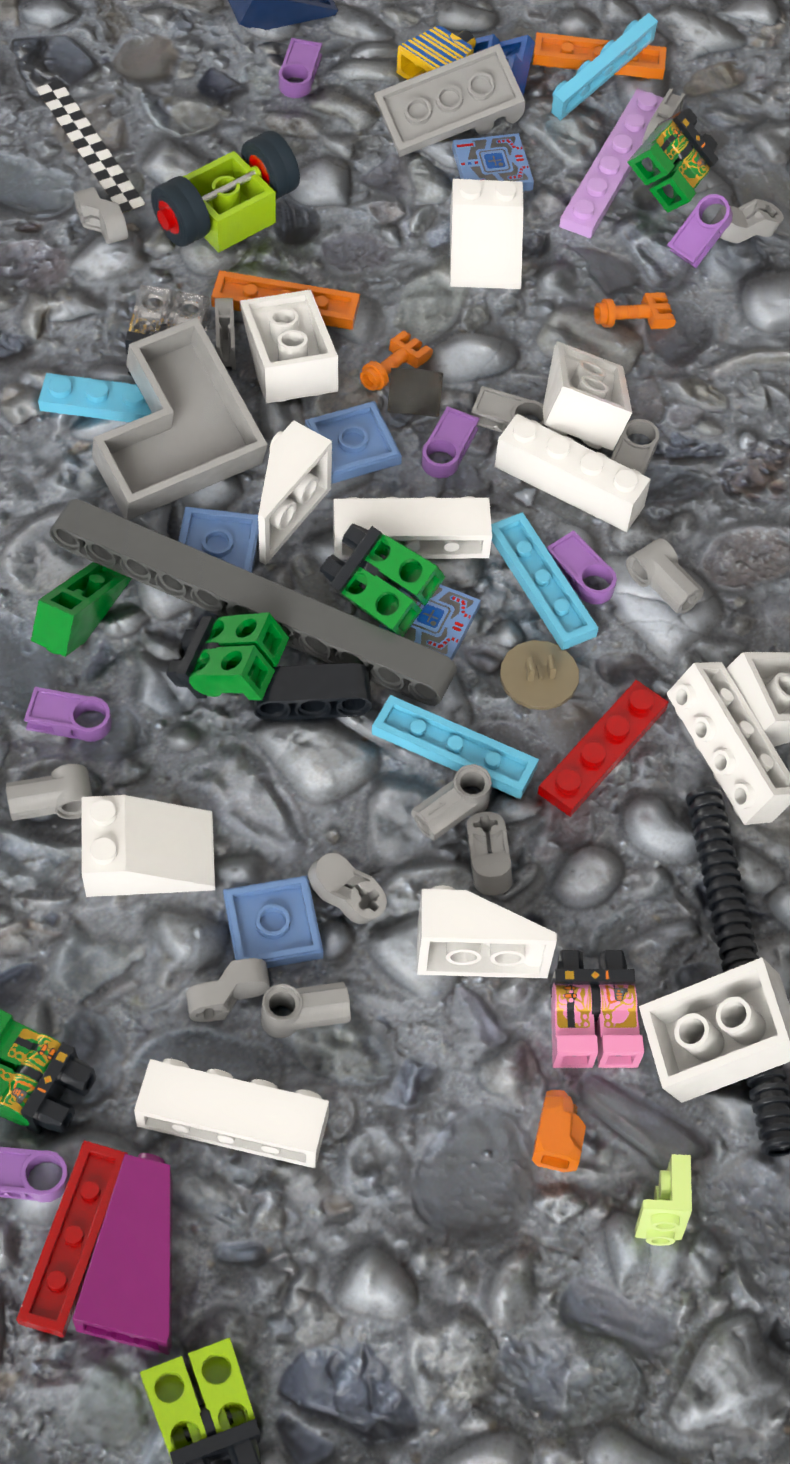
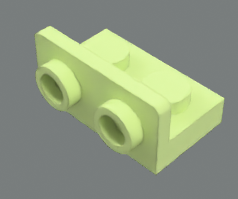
(667, 1215)

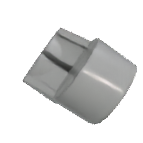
(100, 215)
(750, 219)
(490, 871)
(347, 888)
(239, 981)

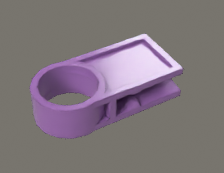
(299, 62)
(696, 237)
(452, 436)
(580, 561)
(57, 711)
(15, 1170)

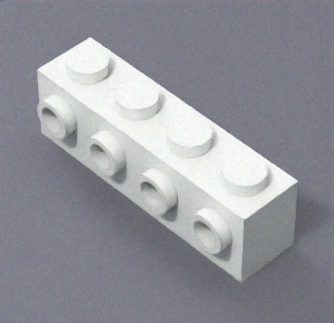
(572, 472)
(425, 525)
(732, 742)
(232, 1112)

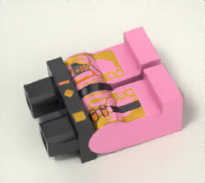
(600, 997)

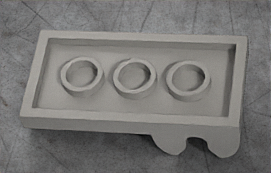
(451, 101)

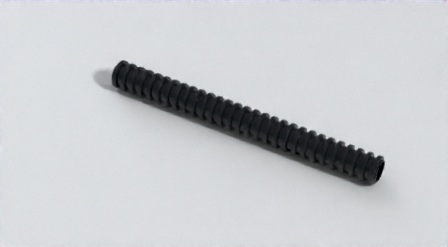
(737, 948)

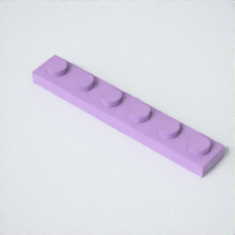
(610, 166)

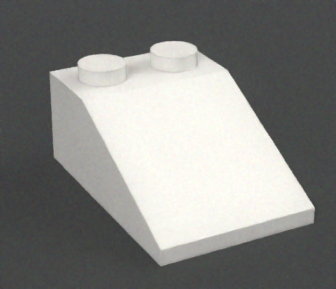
(486, 233)
(290, 346)
(586, 397)
(293, 485)
(765, 686)
(145, 847)
(478, 938)

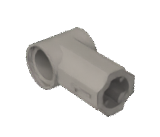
(659, 568)
(50, 794)
(452, 804)
(309, 1007)

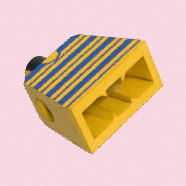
(432, 51)

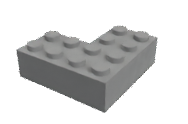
(195, 430)

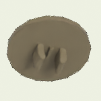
(539, 675)

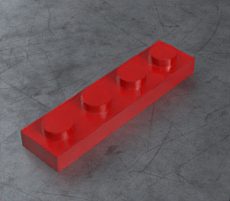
(602, 748)
(71, 1241)

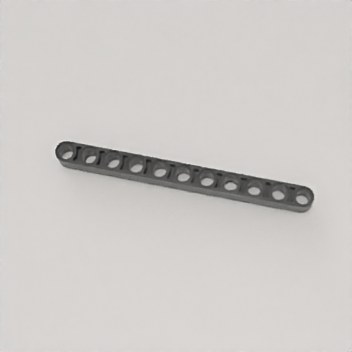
(235, 591)

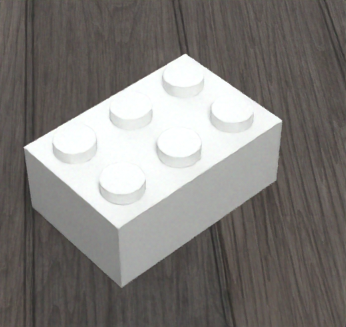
(719, 1030)

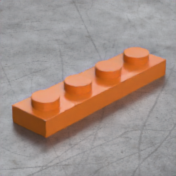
(573, 51)
(336, 306)

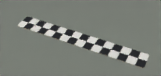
(90, 146)

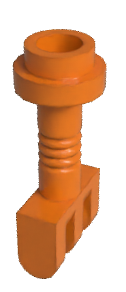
(653, 308)
(375, 374)

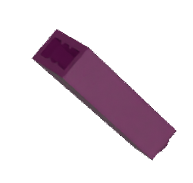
(131, 1267)

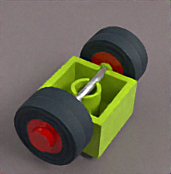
(228, 196)

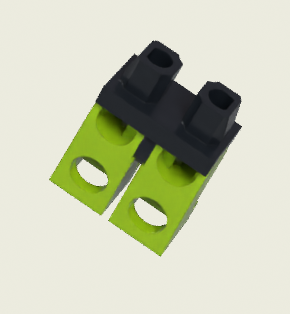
(210, 1430)

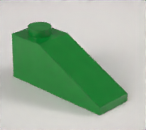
(76, 608)

